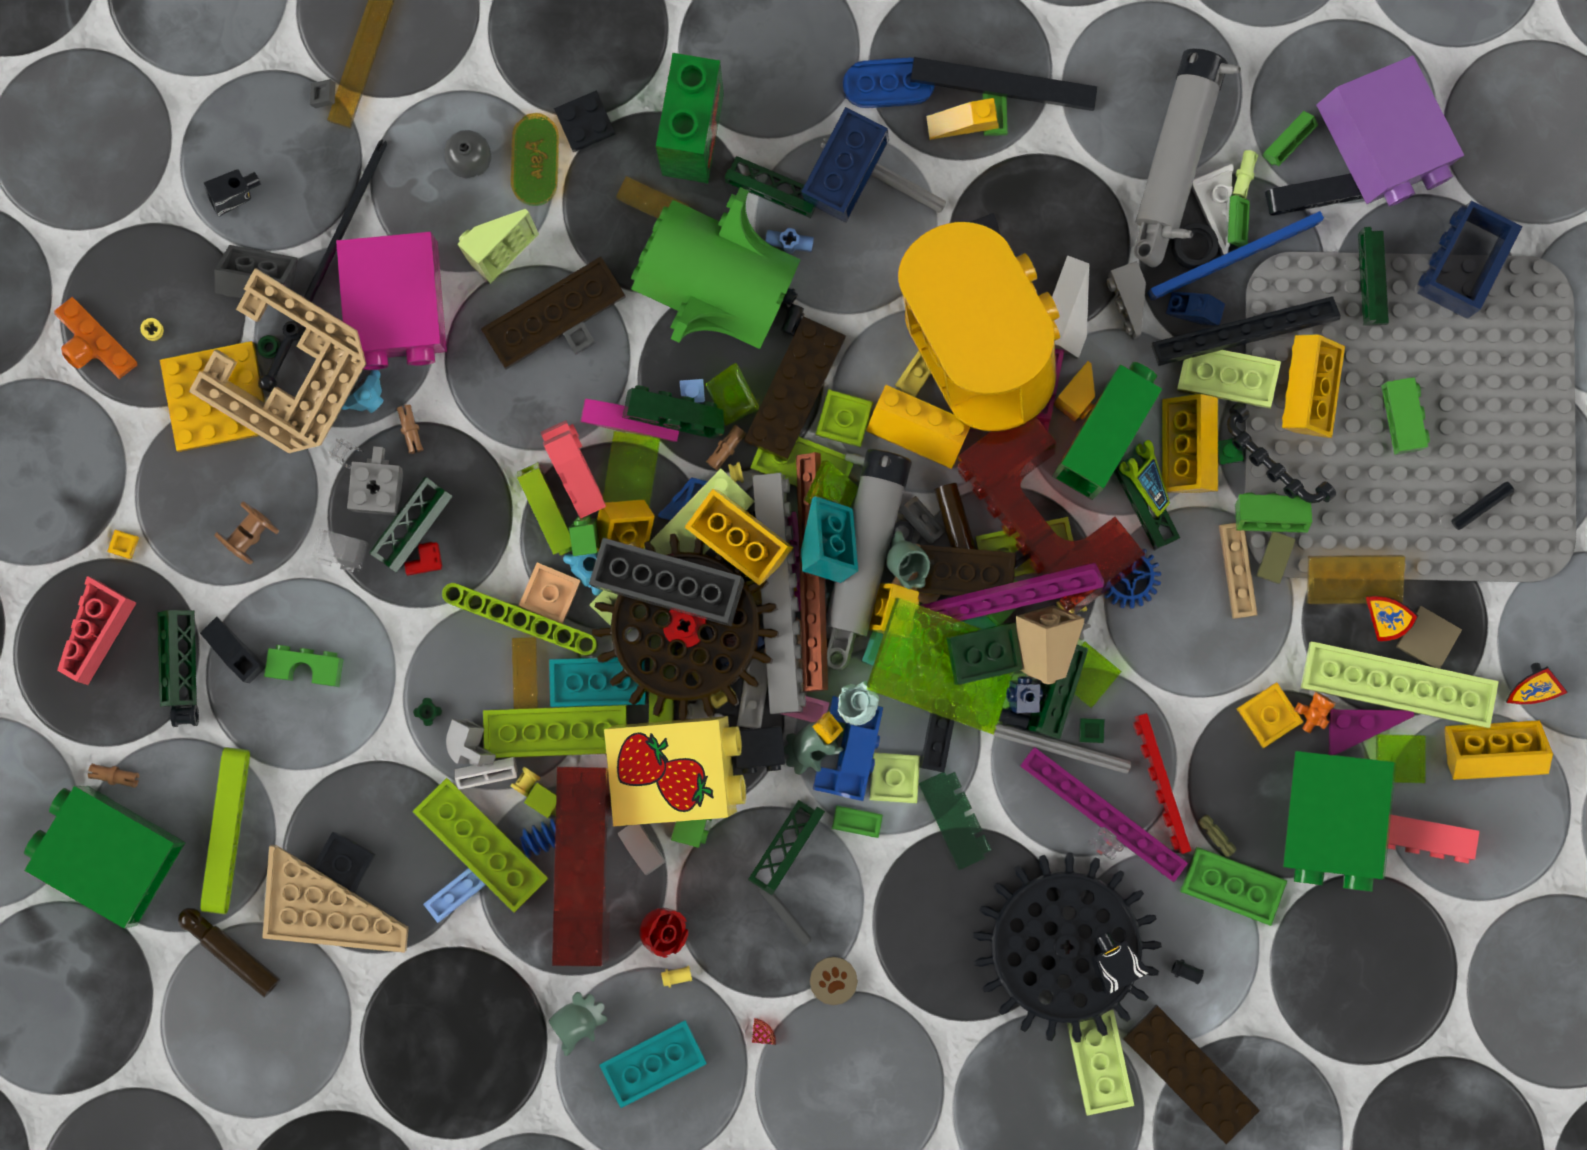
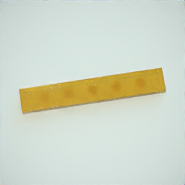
(360, 62)

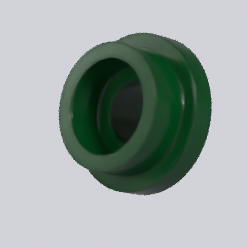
(263, 342)

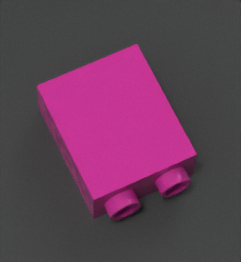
(393, 297)

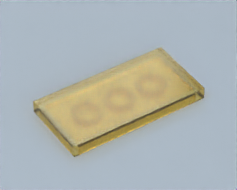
(1354, 577)

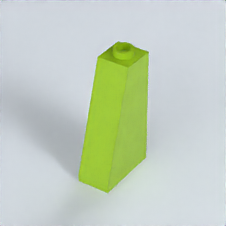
(545, 508)

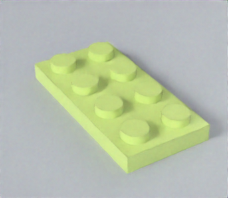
(1231, 377)
(1101, 1067)

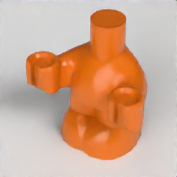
(1315, 712)

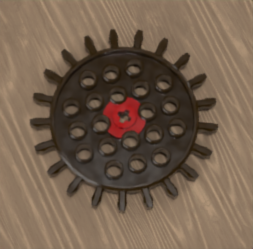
(711, 679)

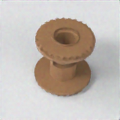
(246, 533)

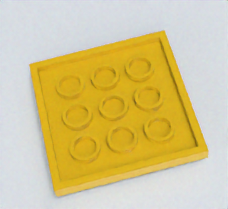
(192, 419)

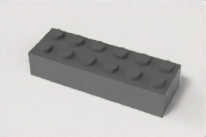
(667, 582)

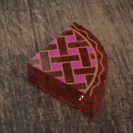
(762, 1033)

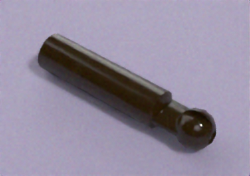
(954, 516)
(228, 952)

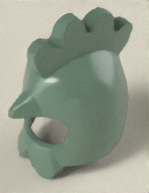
(906, 559)
(808, 749)
(577, 1020)

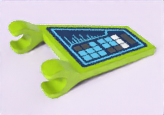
(1147, 478)

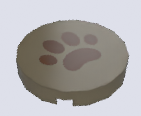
(833, 980)

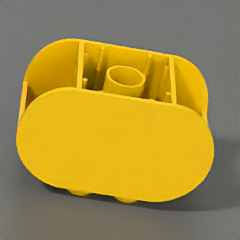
(980, 324)

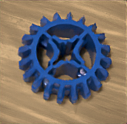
(1129, 588)

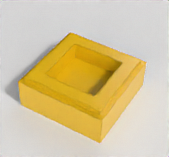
(123, 544)
(827, 728)

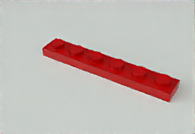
(1164, 793)

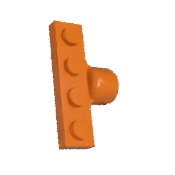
(91, 341)

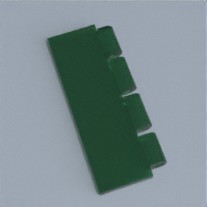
(954, 825)

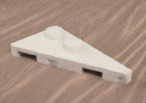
(1213, 196)

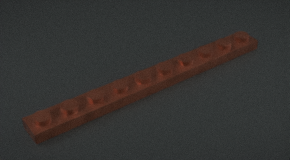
(811, 589)

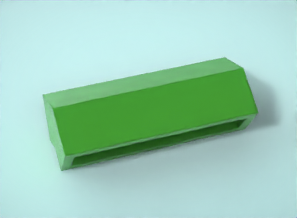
(1290, 139)

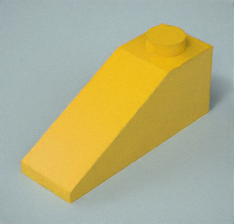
(963, 119)

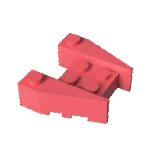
(564, 451)

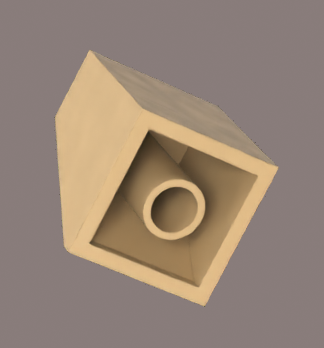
(1047, 642)

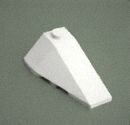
(1072, 304)

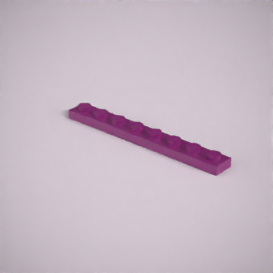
(1020, 593)
(1103, 814)

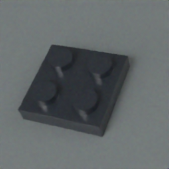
(584, 121)
(344, 861)

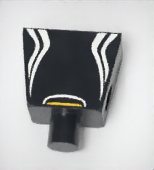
(230, 190)
(1117, 964)

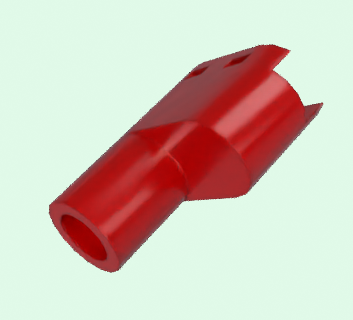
(428, 560)

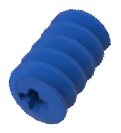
(538, 839)

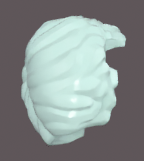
(857, 704)

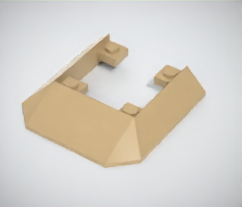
(285, 419)

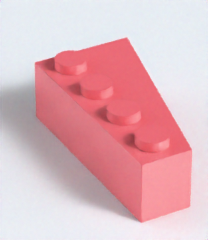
(94, 630)
(1433, 838)

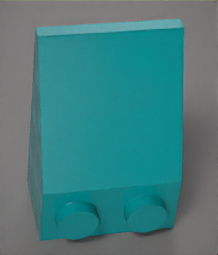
(829, 541)

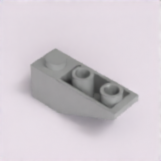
(1130, 292)

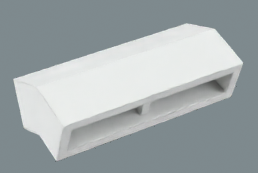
(471, 771)

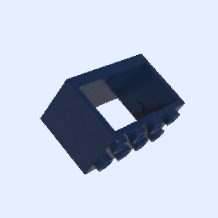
(845, 164)
(1503, 228)

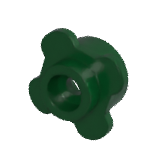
(421, 711)

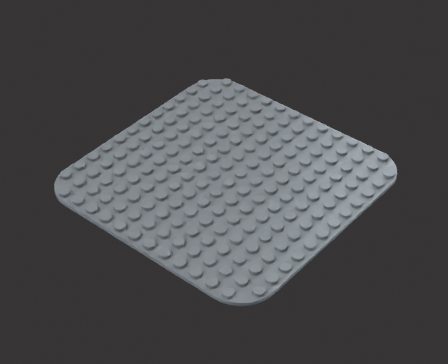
(1493, 408)

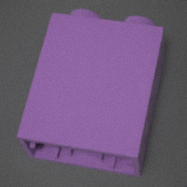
(1391, 132)

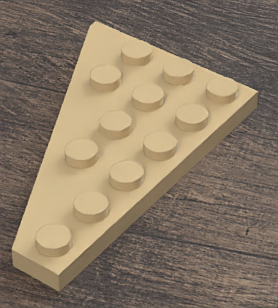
(318, 910)

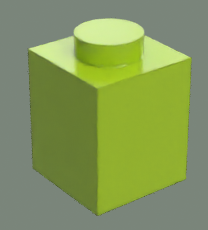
(542, 800)

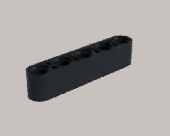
(1312, 194)

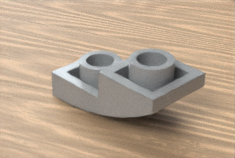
(641, 848)

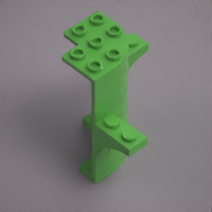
(714, 272)

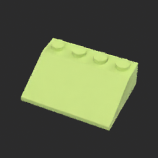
(497, 243)

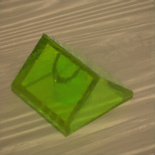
(732, 394)

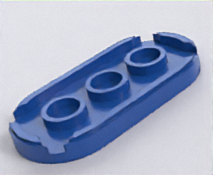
(884, 84)

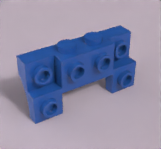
(854, 761)

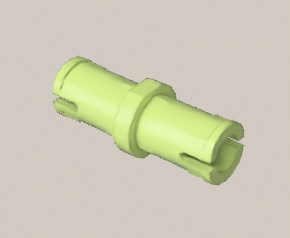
(1245, 174)

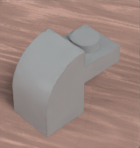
(464, 741)

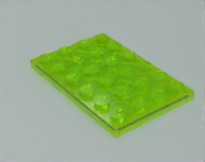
(917, 669)

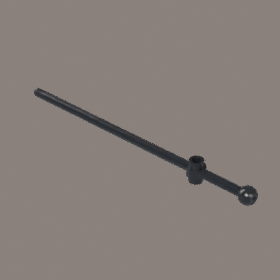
(268, 381)

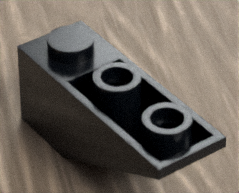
(232, 651)

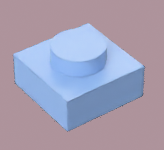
(693, 389)

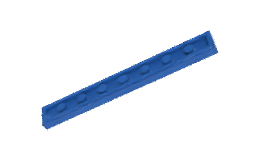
(1235, 256)

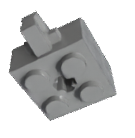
(377, 472)

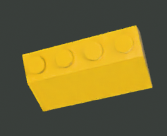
(1313, 385)
(918, 426)
(1190, 444)
(738, 537)
(1498, 750)

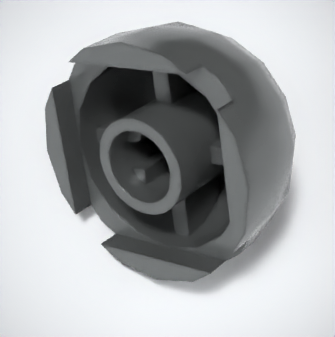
(472, 161)

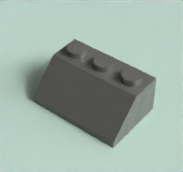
(239, 263)

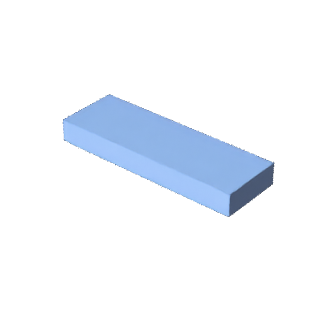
(453, 895)

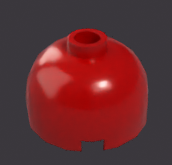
(663, 931)

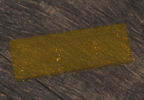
(525, 673)

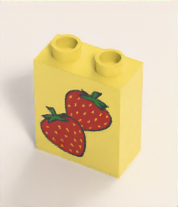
(673, 771)

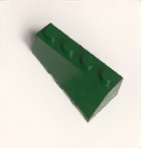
(674, 413)

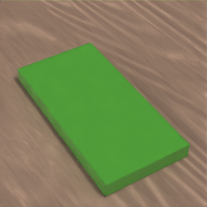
(1233, 886)

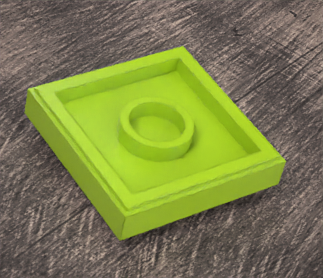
(844, 418)

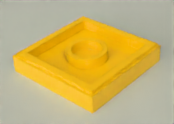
(1269, 715)

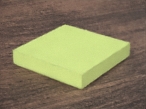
(895, 778)

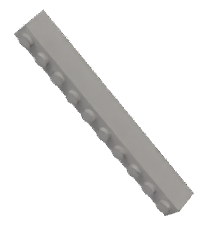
(784, 672)

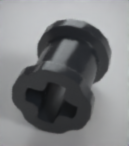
(184, 716)

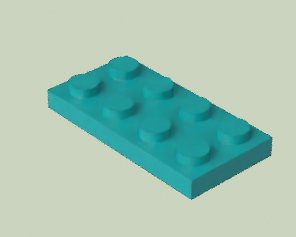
(588, 683)
(653, 1063)

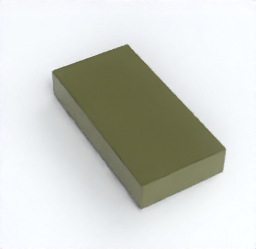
(1275, 557)

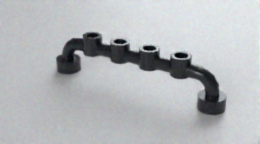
(1276, 471)

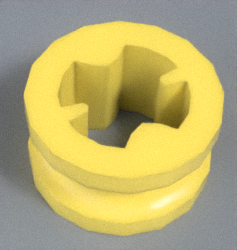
(146, 323)
(736, 472)

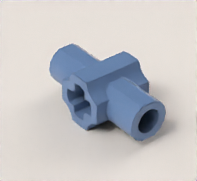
(779, 239)

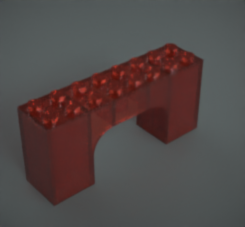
(996, 472)
(580, 867)

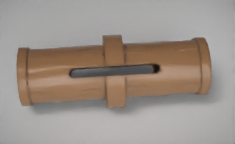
(409, 429)
(726, 447)
(113, 775)

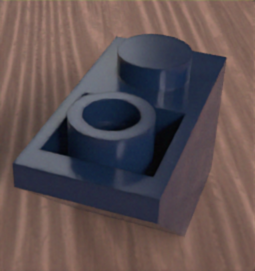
(1196, 308)

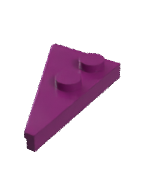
(1355, 726)

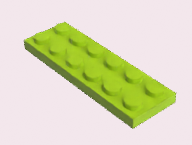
(550, 730)
(480, 845)

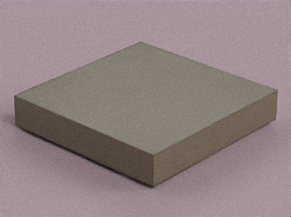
(1429, 638)

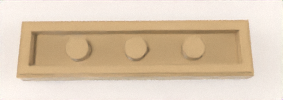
(1238, 571)

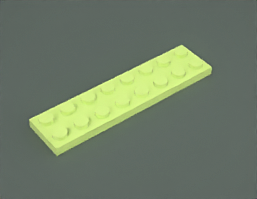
(719, 481)
(1399, 684)

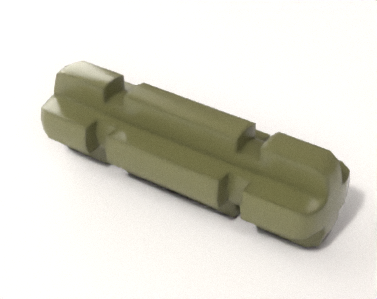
(1217, 835)

